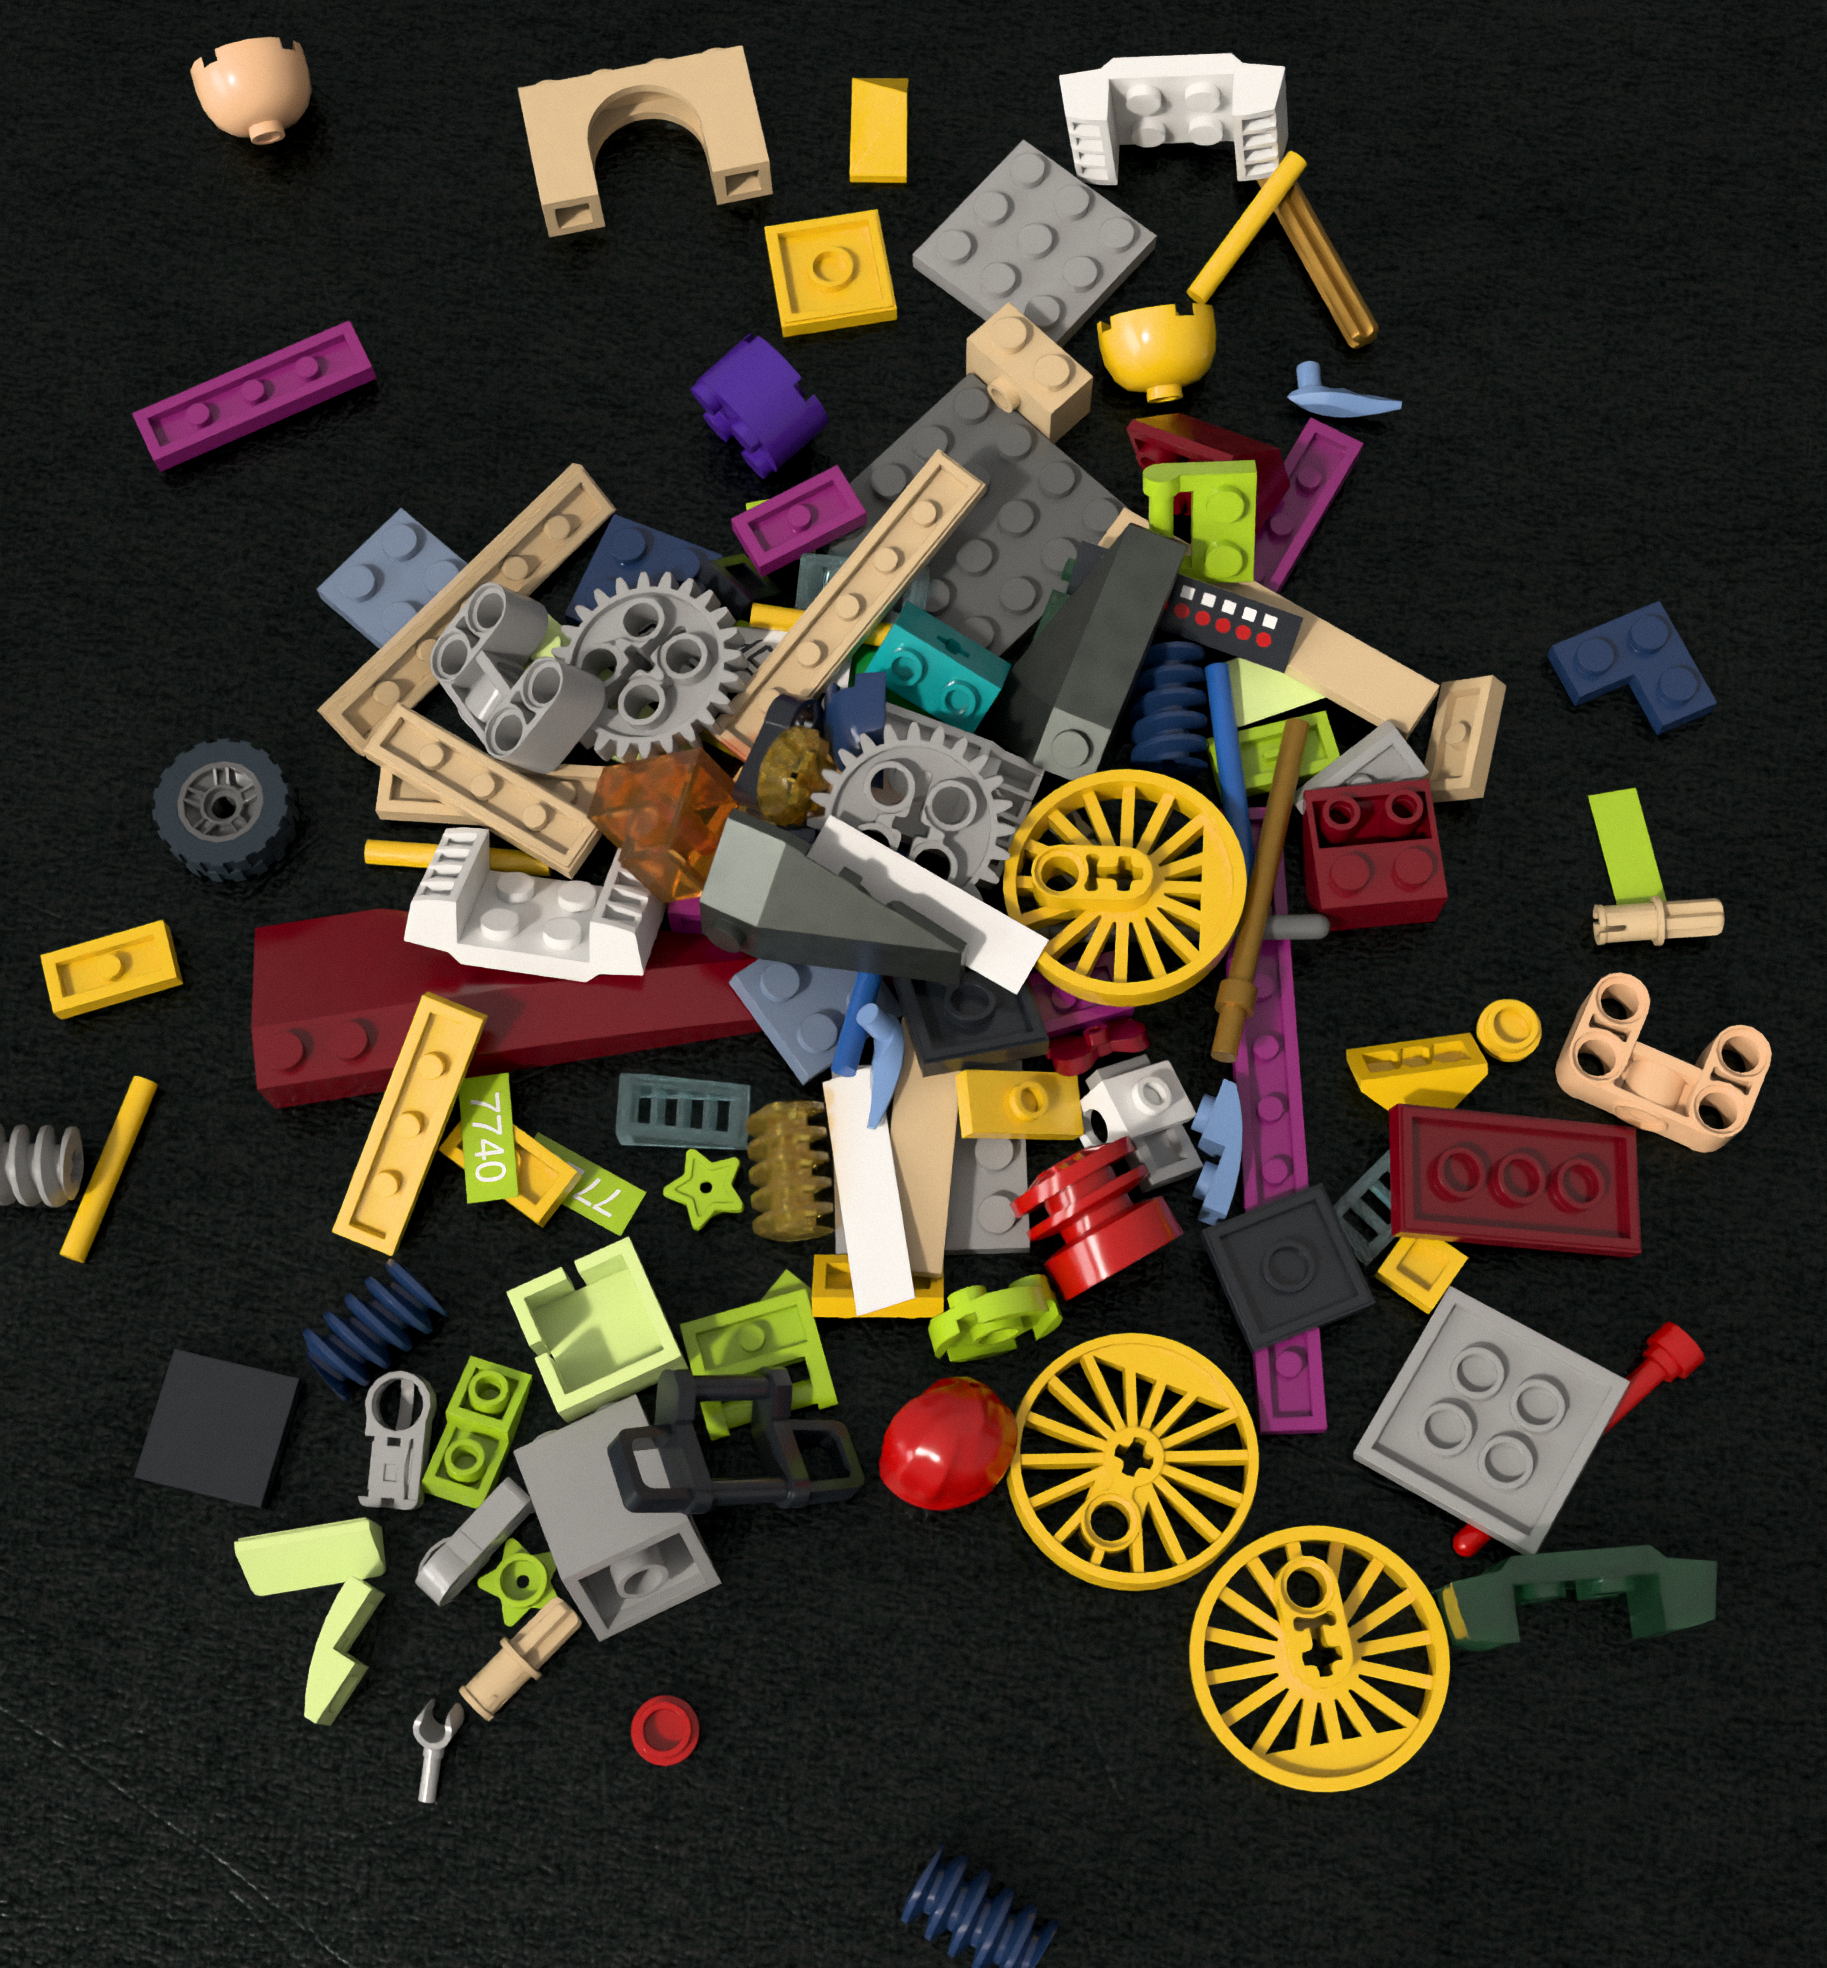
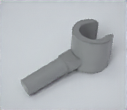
(434, 1739)

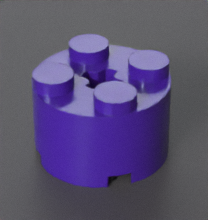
(760, 403)

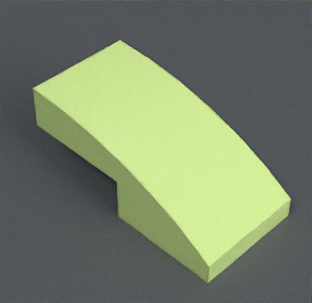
(332, 1670)

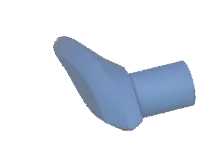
(1335, 401)
(886, 1059)

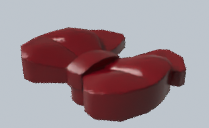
(1076, 1055)

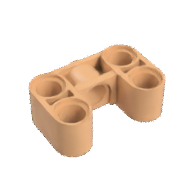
(1651, 1086)

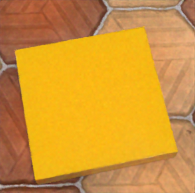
(830, 273)

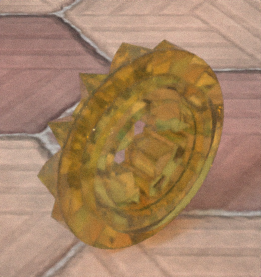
(779, 795)

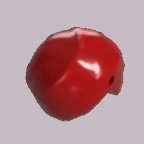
(948, 1445)

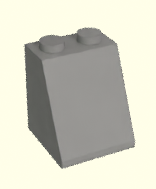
(610, 1559)

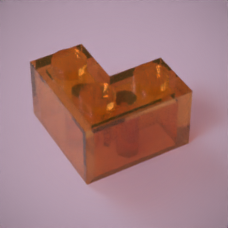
(665, 819)

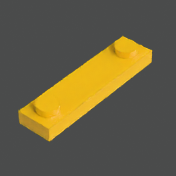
(409, 1123)

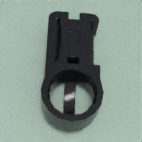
(779, 717)

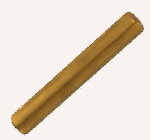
(1325, 267)

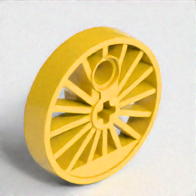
(1153, 893)
(1168, 1367)
(1339, 1762)

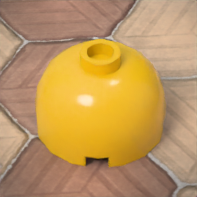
(1158, 349)

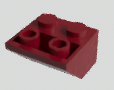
(1187, 439)
(1372, 855)

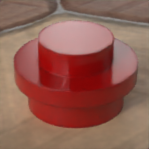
(665, 1730)

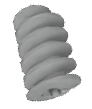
(40, 1168)

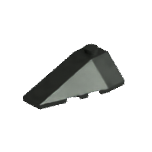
(1080, 671)
(792, 910)

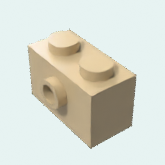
(1029, 373)

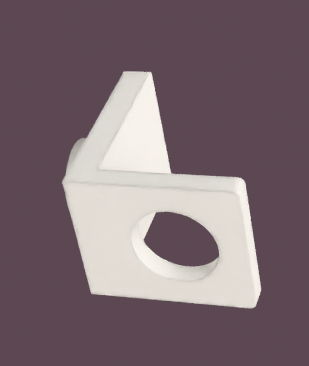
(1137, 1104)

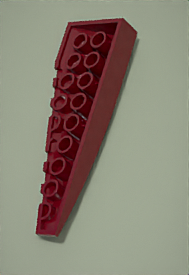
(345, 989)

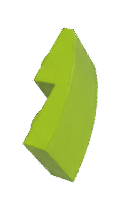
(477, 1432)

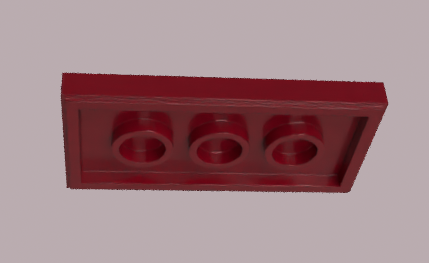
(1514, 1181)

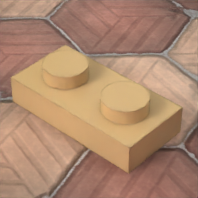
(1463, 738)

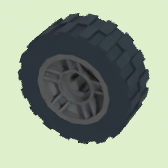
(192, 806)

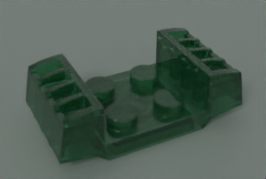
(1659, 1591)

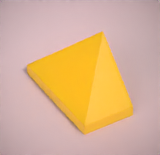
(879, 130)
(1419, 1071)

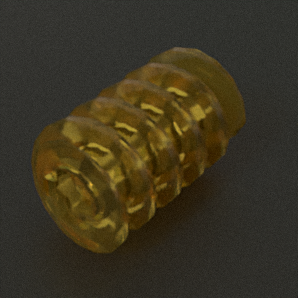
(786, 1171)

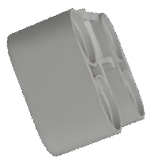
(517, 717)

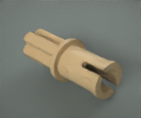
(1657, 920)
(521, 1658)

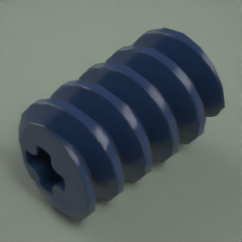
(1164, 712)
(371, 1329)
(975, 1917)

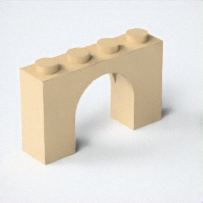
(699, 91)

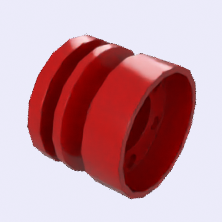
(1095, 1216)

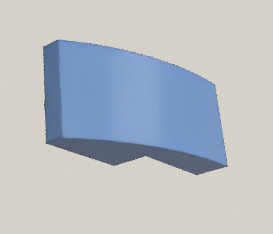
(1221, 1140)

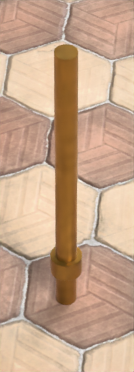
(1237, 993)

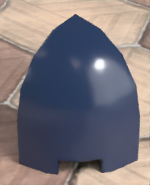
(856, 712)

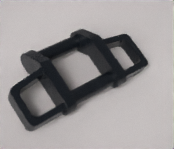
(773, 1435)

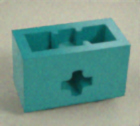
(939, 668)

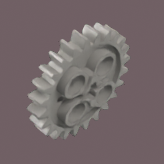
(685, 700)
(966, 842)

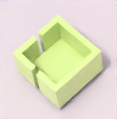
(602, 1337)

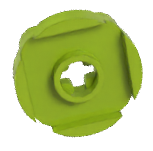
(988, 1323)

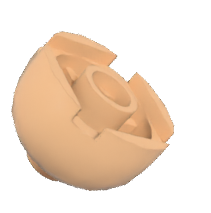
(254, 88)

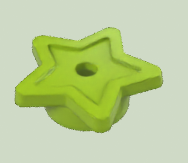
(706, 1205)
(503, 1581)

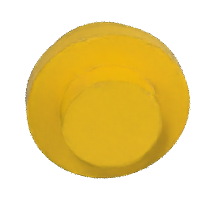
(1508, 1030)

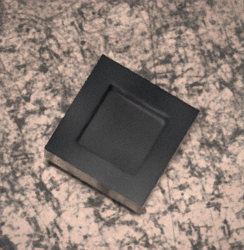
(739, 584)

